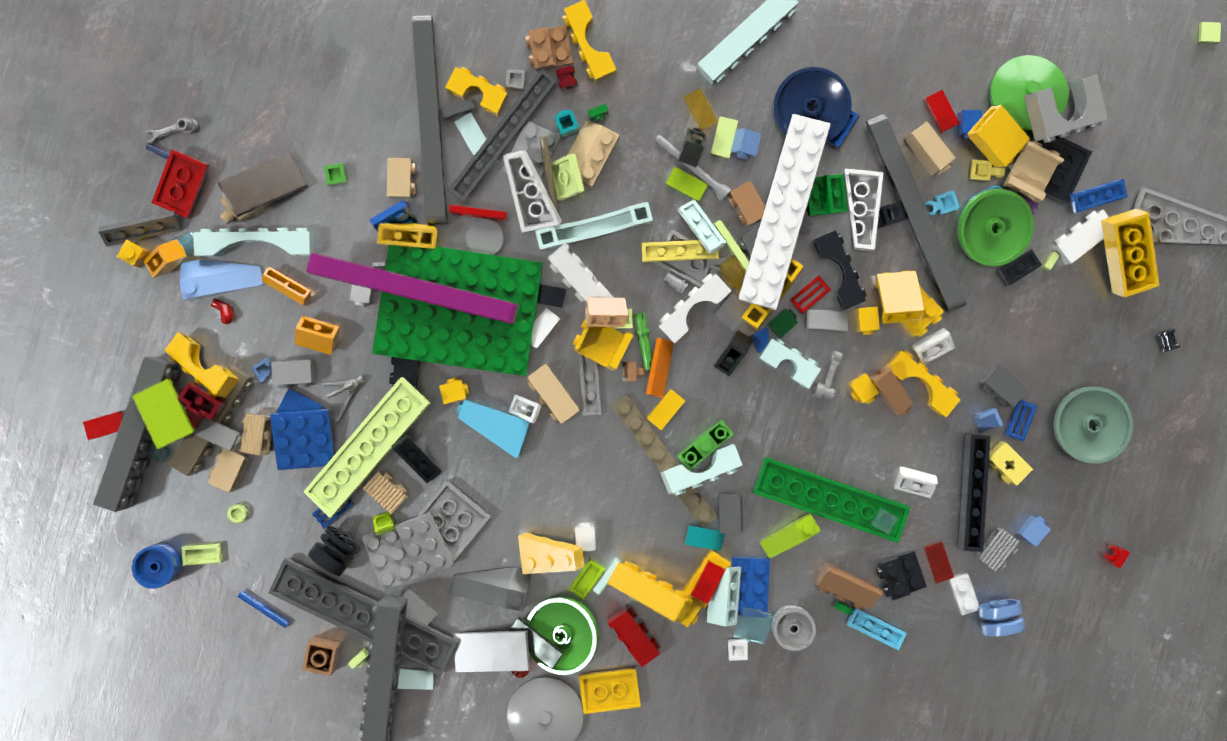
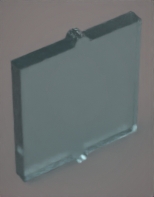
(753, 625)

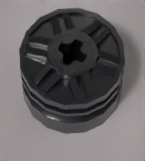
(332, 553)

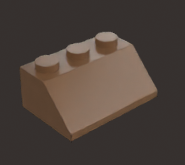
(847, 587)

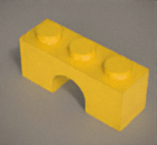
(463, 82)

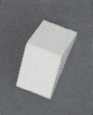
(525, 408)

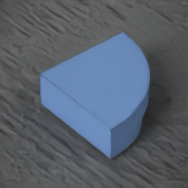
(262, 370)

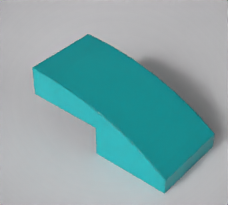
(704, 538)

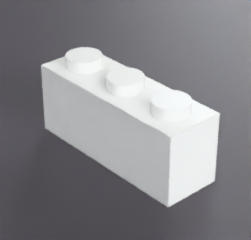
(1081, 238)

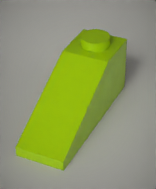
(790, 535)

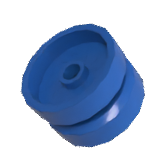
(146, 561)

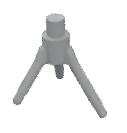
(349, 385)

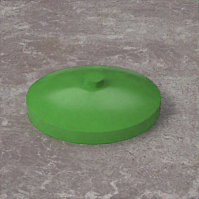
(1026, 76)
(995, 227)
(568, 627)

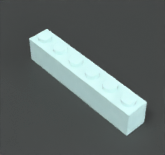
(745, 37)

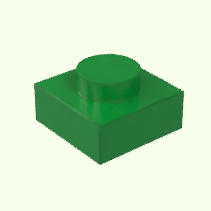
(598, 113)

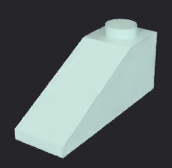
(724, 602)

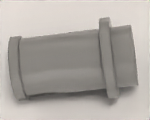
(675, 282)

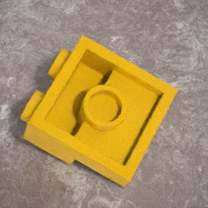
(931, 314)

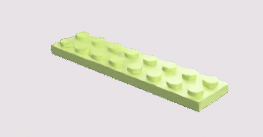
(366, 447)

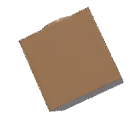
(322, 655)

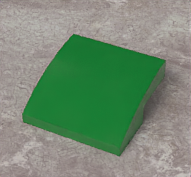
(827, 196)

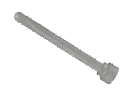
(721, 190)

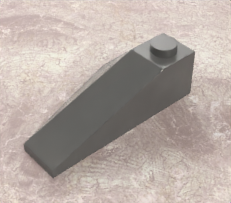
(495, 587)

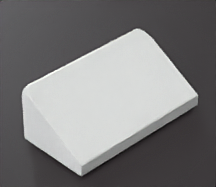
(543, 326)
(933, 346)
(916, 482)

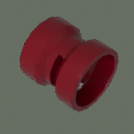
(567, 80)

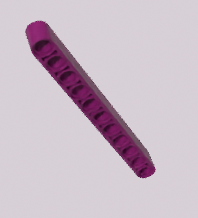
(412, 288)

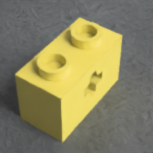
(1018, 467)

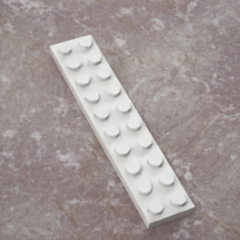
(784, 211)

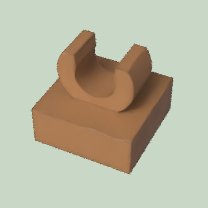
(631, 371)

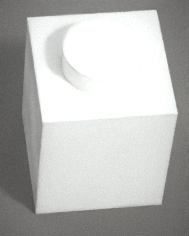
(361, 295)
(585, 536)

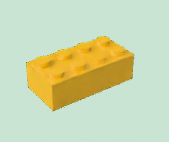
(1130, 252)
(650, 592)

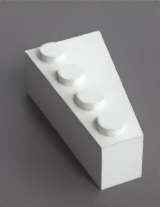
(529, 194)
(863, 199)
(576, 274)

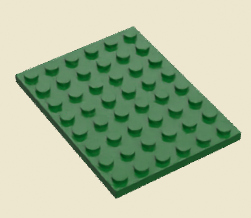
(453, 337)

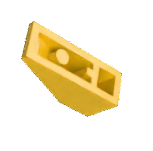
(407, 235)

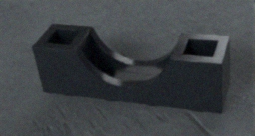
(850, 292)

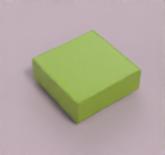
(383, 523)

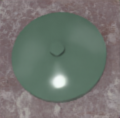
(1093, 424)

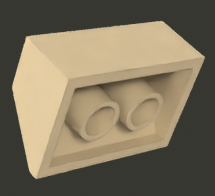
(593, 150)

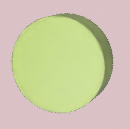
(237, 513)

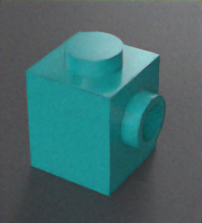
(566, 123)

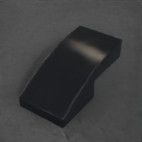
(890, 215)
(551, 296)

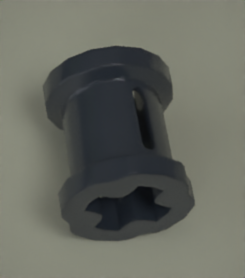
(1168, 340)

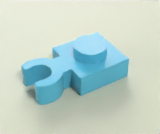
(944, 203)

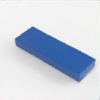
(1098, 195)

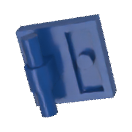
(396, 214)

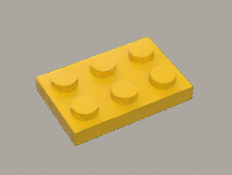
(609, 690)

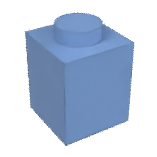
(745, 143)
(1034, 530)

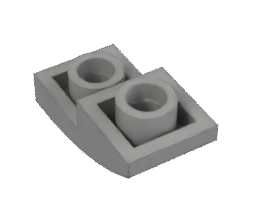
(827, 320)

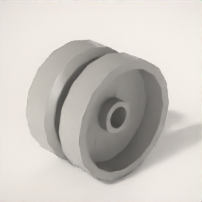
(804, 627)

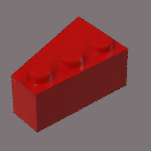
(634, 635)

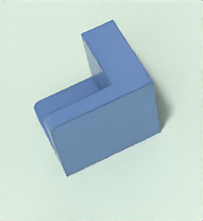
(987, 419)

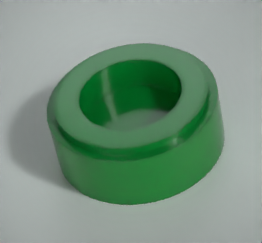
(844, 608)

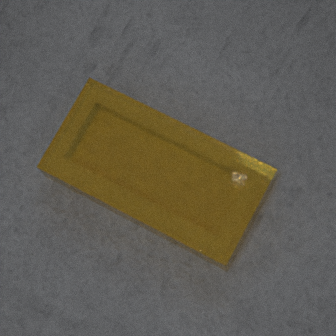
(700, 109)
(733, 272)

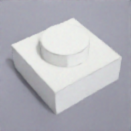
(737, 649)

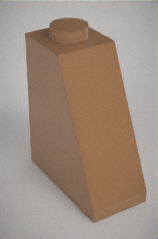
(891, 391)

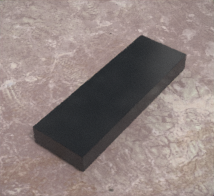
(416, 458)

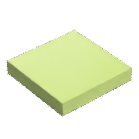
(567, 177)

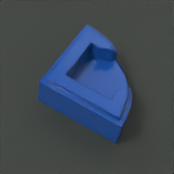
(760, 339)

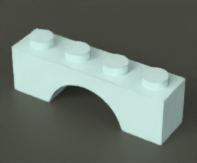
(723, 461)

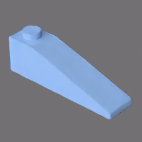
(212, 278)

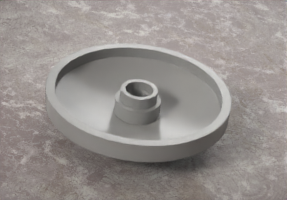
(545, 711)

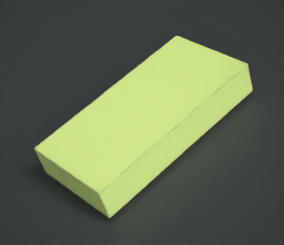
(724, 137)
(202, 554)

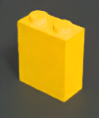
(998, 136)

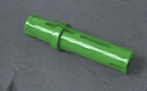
(643, 338)

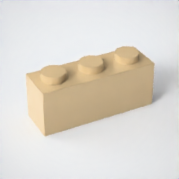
(552, 394)

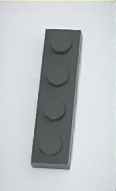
(140, 228)

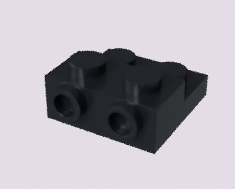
(901, 575)

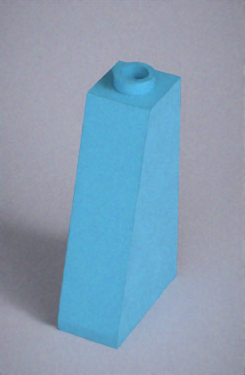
(497, 426)

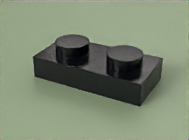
(1019, 267)

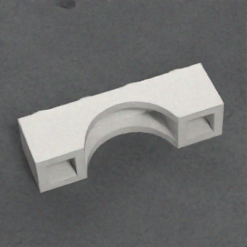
(676, 324)

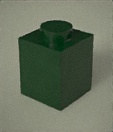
(783, 322)

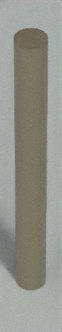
(548, 171)

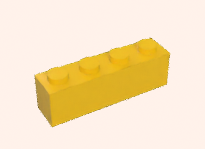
(692, 616)

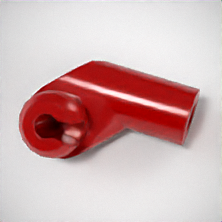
(225, 310)

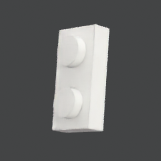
(964, 593)

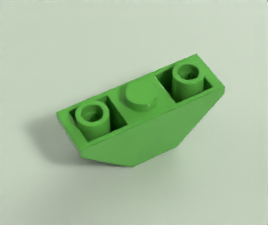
(705, 444)

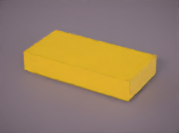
(665, 409)

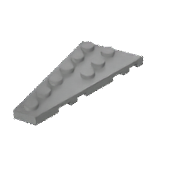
(1181, 222)

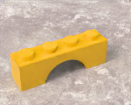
(599, 63)
(757, 315)
(186, 351)
(940, 398)

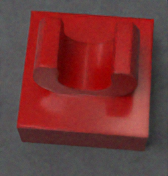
(1118, 556)

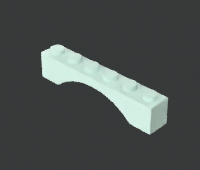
(594, 227)
(216, 243)

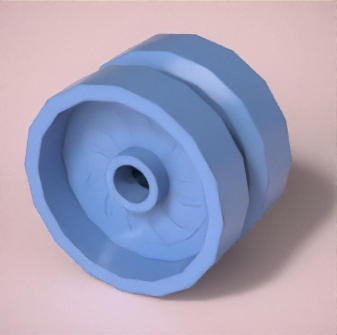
(1001, 617)

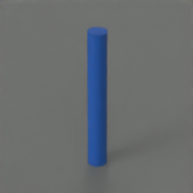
(263, 609)

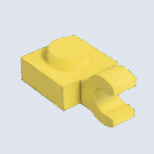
(983, 170)

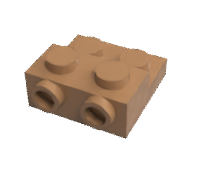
(549, 48)

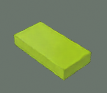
(686, 184)
(586, 579)

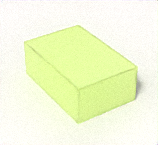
(1050, 261)

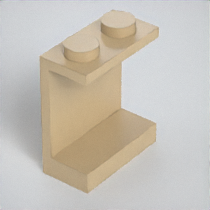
(1032, 171)

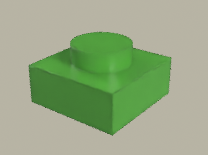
(335, 174)

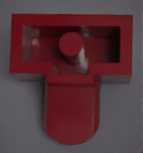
(200, 404)

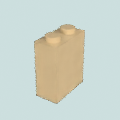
(930, 149)

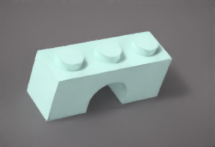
(805, 370)

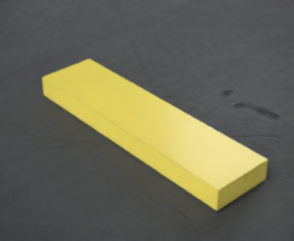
(675, 251)

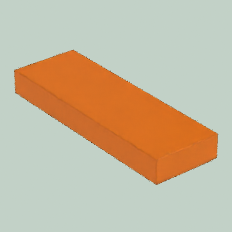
(659, 367)

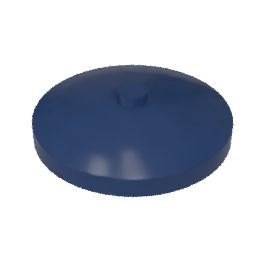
(814, 95)

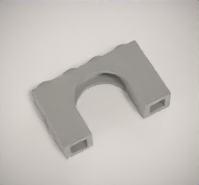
(1047, 121)

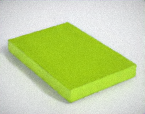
(163, 413)

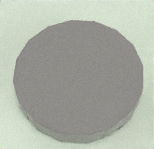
(485, 237)

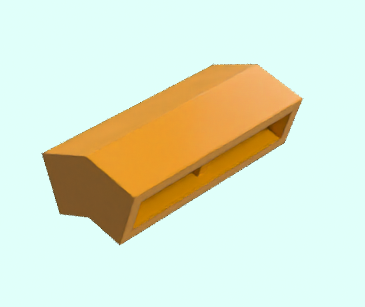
(285, 289)

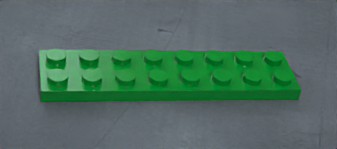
(827, 498)

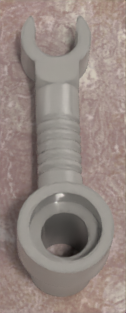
(186, 125)
(824, 390)

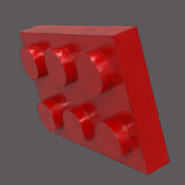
(180, 183)

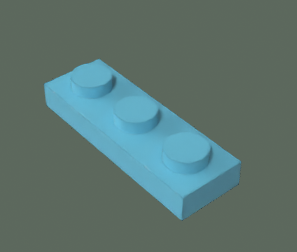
(876, 628)

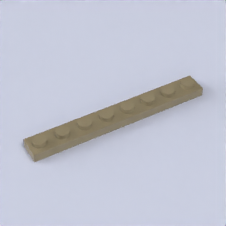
(661, 457)

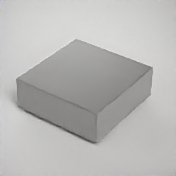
(515, 79)

